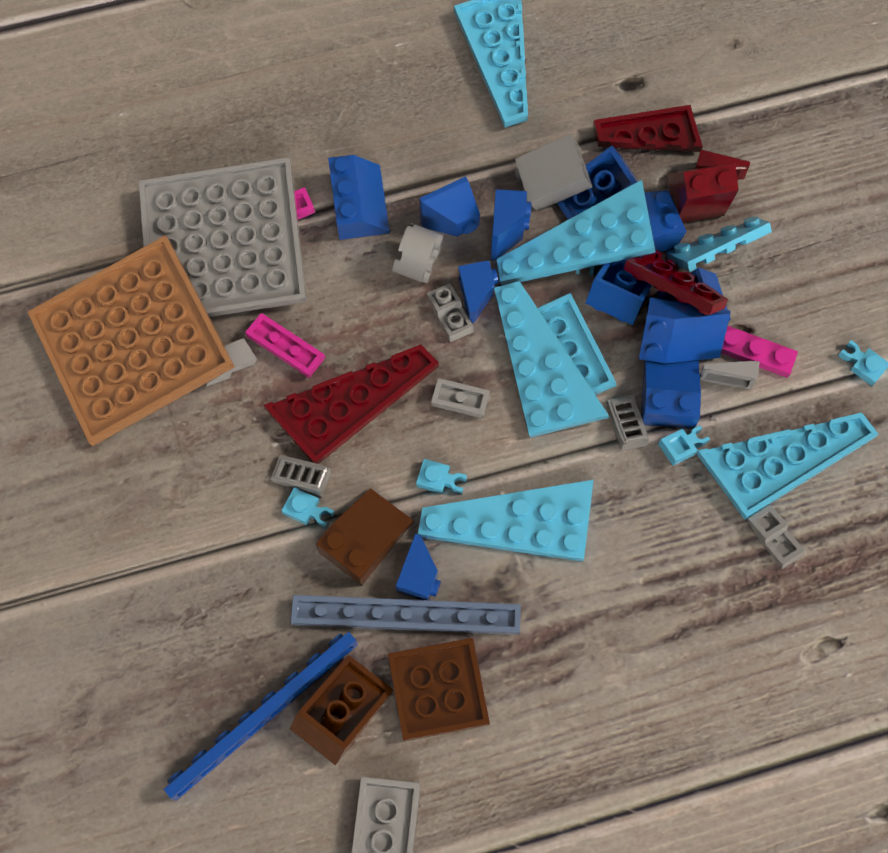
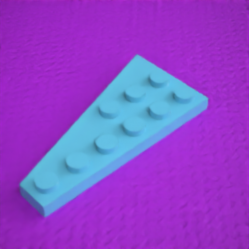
(497, 45)
(600, 235)
(547, 379)
(776, 463)
(531, 521)

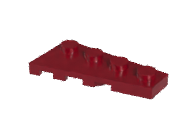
(656, 130)
(679, 284)

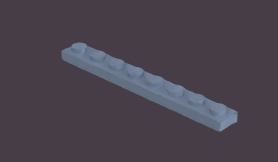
(406, 614)

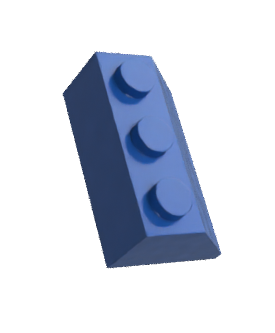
(358, 197)

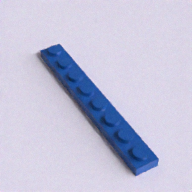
(252, 722)

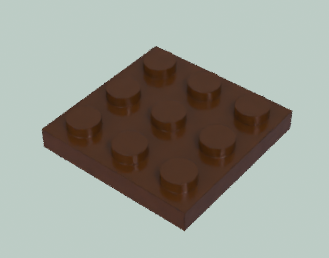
(438, 689)

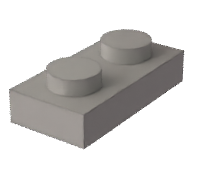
(460, 398)

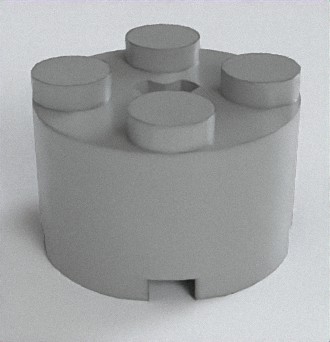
(417, 253)

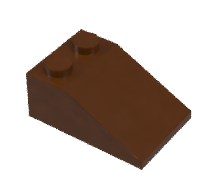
(364, 536)
(340, 709)

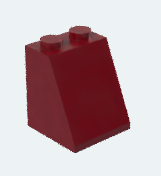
(703, 191)

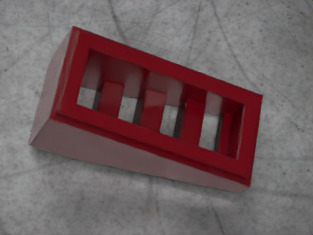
(709, 158)

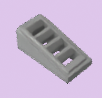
(735, 374)
(630, 442)
(322, 471)

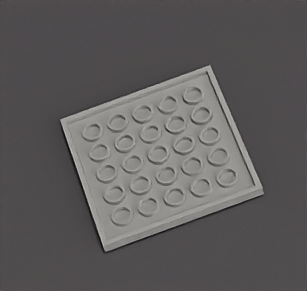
(231, 233)

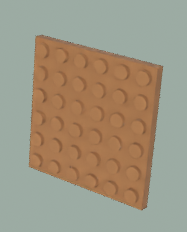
(130, 340)

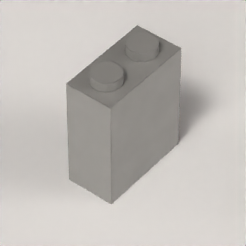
(553, 172)

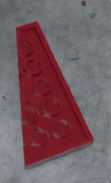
(342, 406)

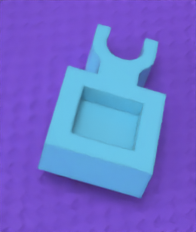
(867, 365)
(681, 446)
(436, 477)
(304, 507)

